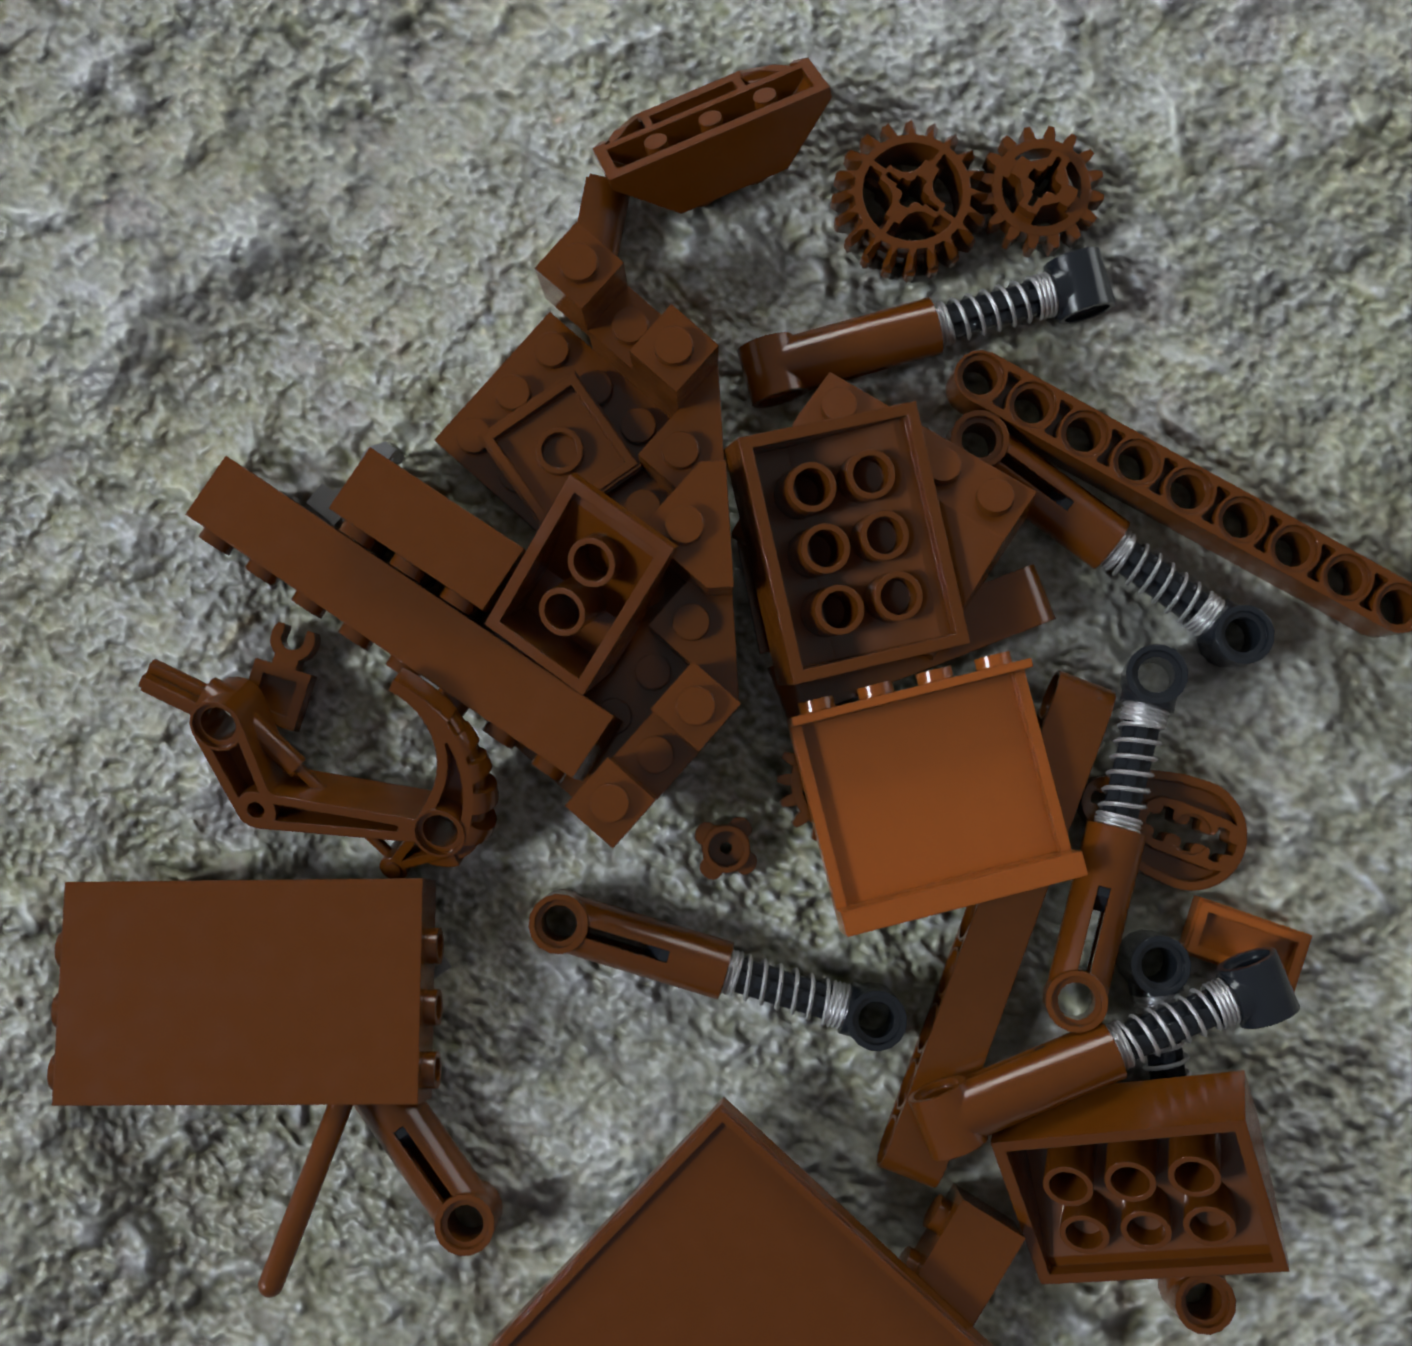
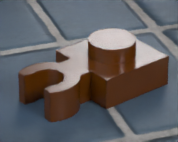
(283, 681)

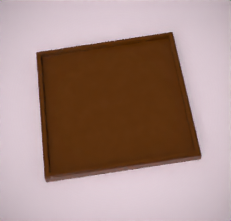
(734, 1252)

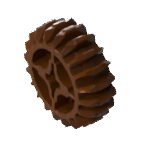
(875, 171)

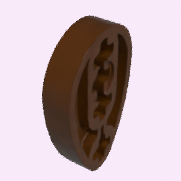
(1183, 799)

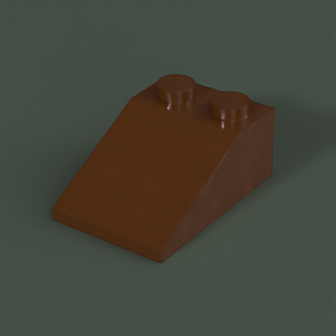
(582, 585)

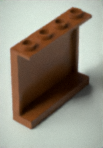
(932, 795)

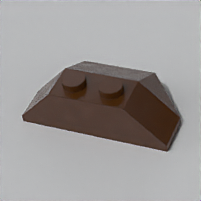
(716, 136)

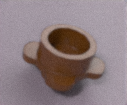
(716, 862)

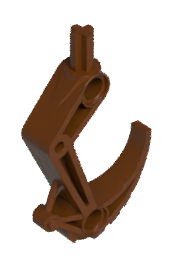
(278, 792)

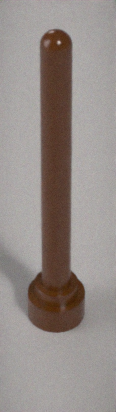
(303, 1200)

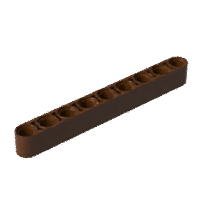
(1210, 497)
(993, 938)

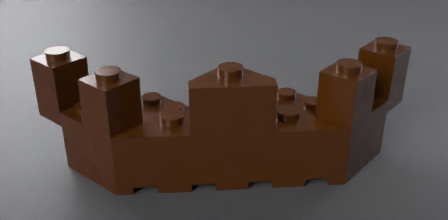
(663, 397)

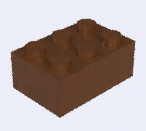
(428, 533)

